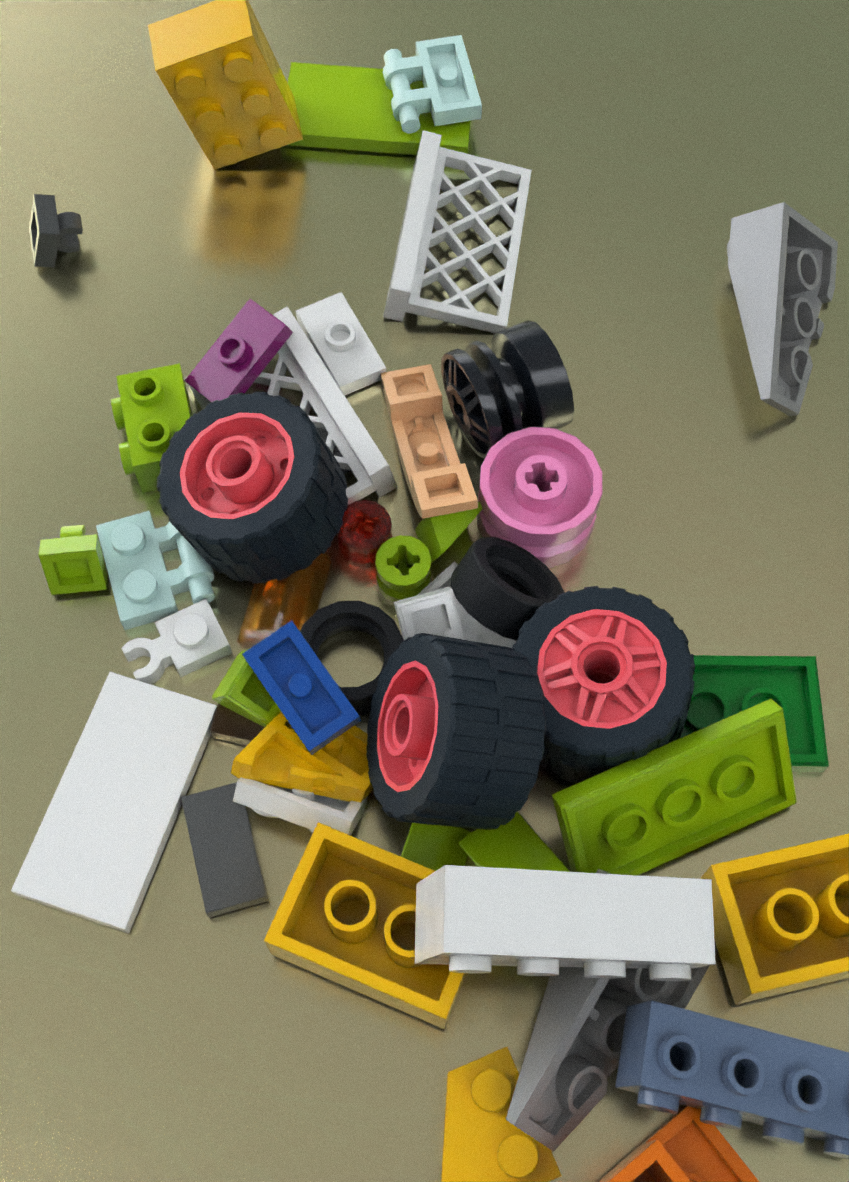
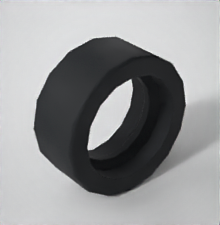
(502, 585)
(353, 617)

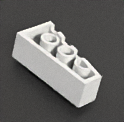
(564, 920)

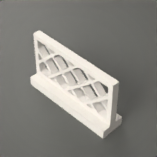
(417, 237)
(332, 411)

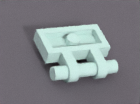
(447, 82)
(139, 573)

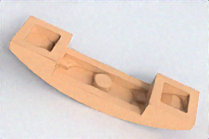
(424, 443)

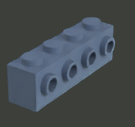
(736, 1075)

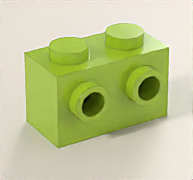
(151, 410)

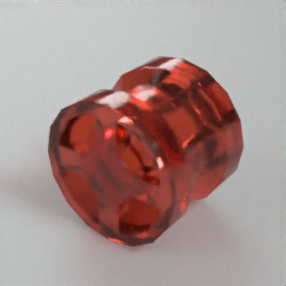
(356, 543)

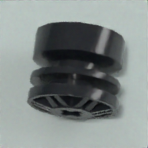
(507, 386)

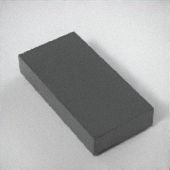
(223, 851)

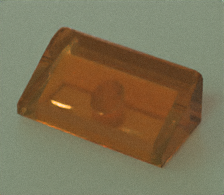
(284, 600)

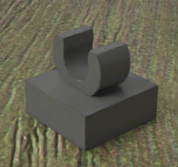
(52, 231)

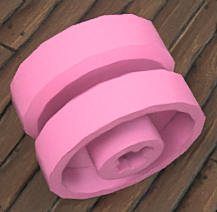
(540, 493)

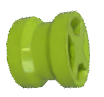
(402, 581)

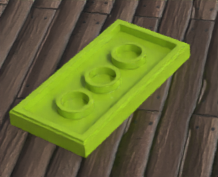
(354, 112)
(679, 795)

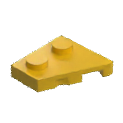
(283, 761)
(477, 1136)

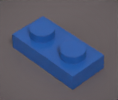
(301, 687)

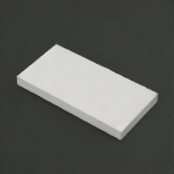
(116, 802)

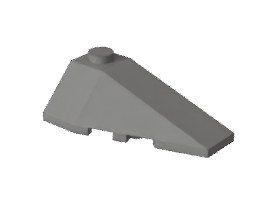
(780, 279)
(580, 1046)

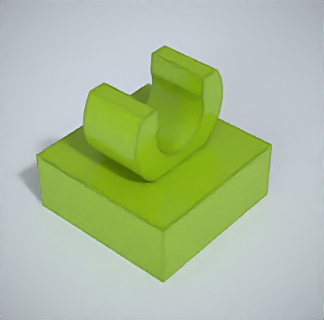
(73, 562)

